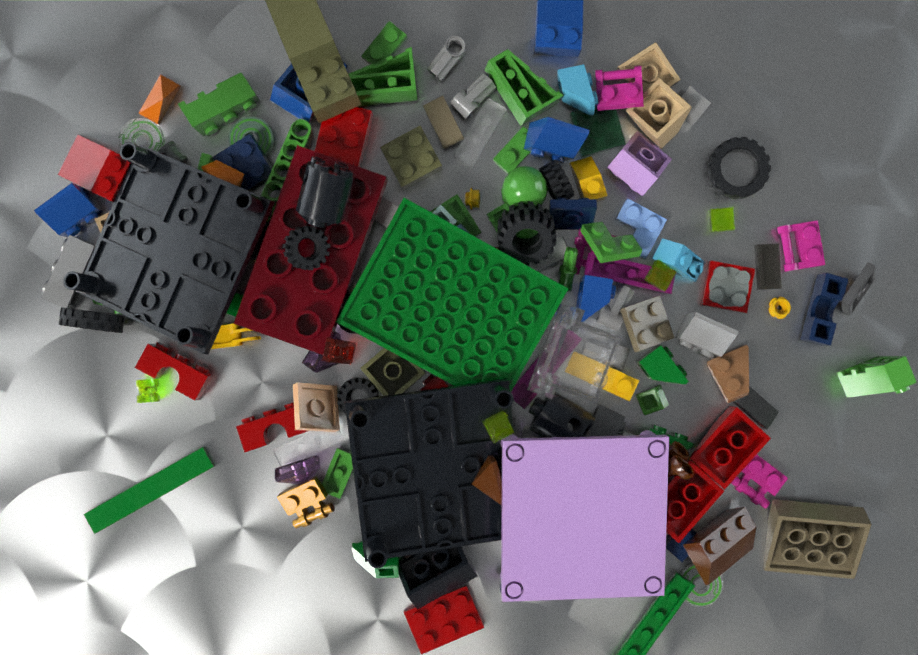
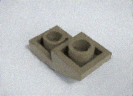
(443, 122)

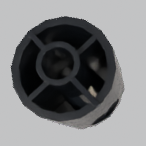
(324, 192)
(554, 414)

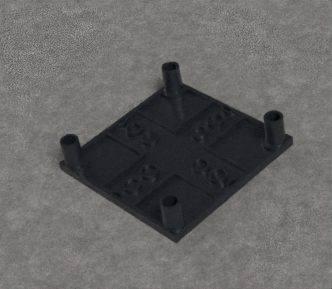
(173, 247)
(418, 466)

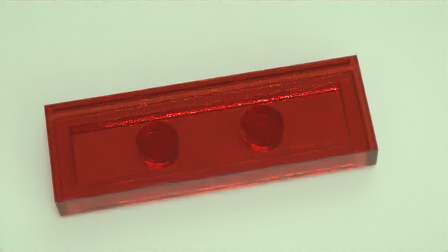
(338, 351)

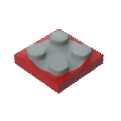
(728, 286)

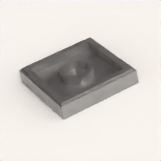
(858, 289)

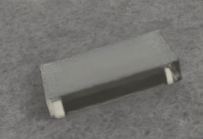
(768, 266)

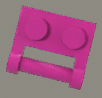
(619, 95)
(807, 243)

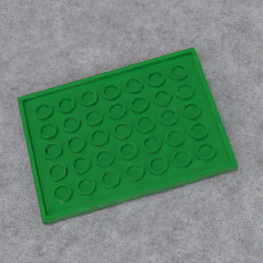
(450, 301)

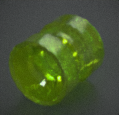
(147, 390)

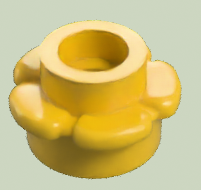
(472, 198)
(785, 307)

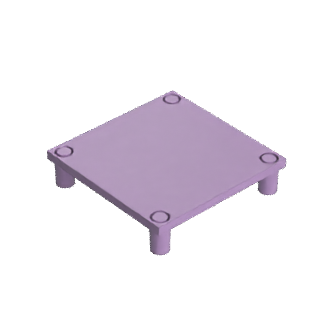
(583, 517)

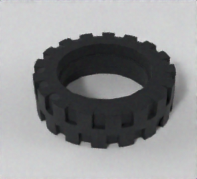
(757, 153)
(91, 320)

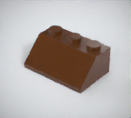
(721, 543)

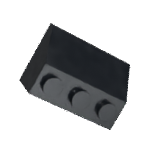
(434, 574)

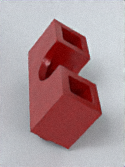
(192, 379)
(255, 432)

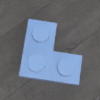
(644, 221)

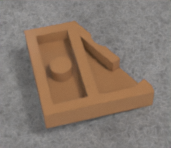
(732, 373)

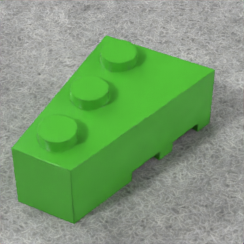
(386, 81)
(520, 87)
(220, 105)
(877, 376)

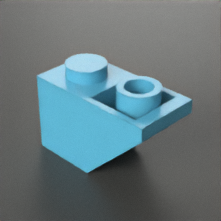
(576, 88)
(679, 259)

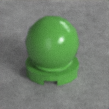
(524, 185)

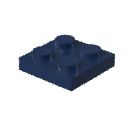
(247, 158)
(572, 213)

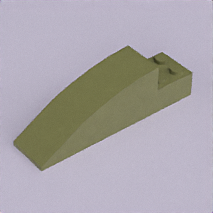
(314, 57)

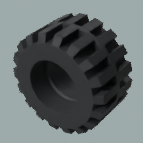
(527, 217)

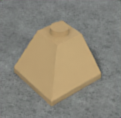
(662, 113)

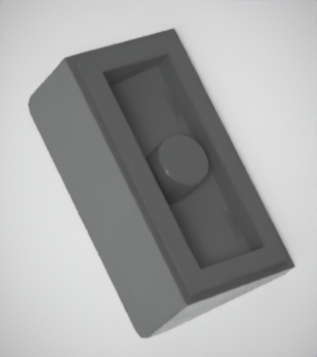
(757, 408)

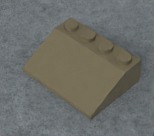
(815, 538)

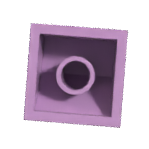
(639, 163)

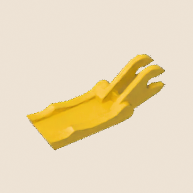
(230, 336)

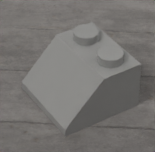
(705, 335)

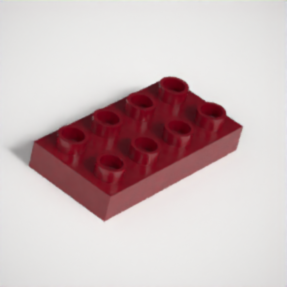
(302, 303)

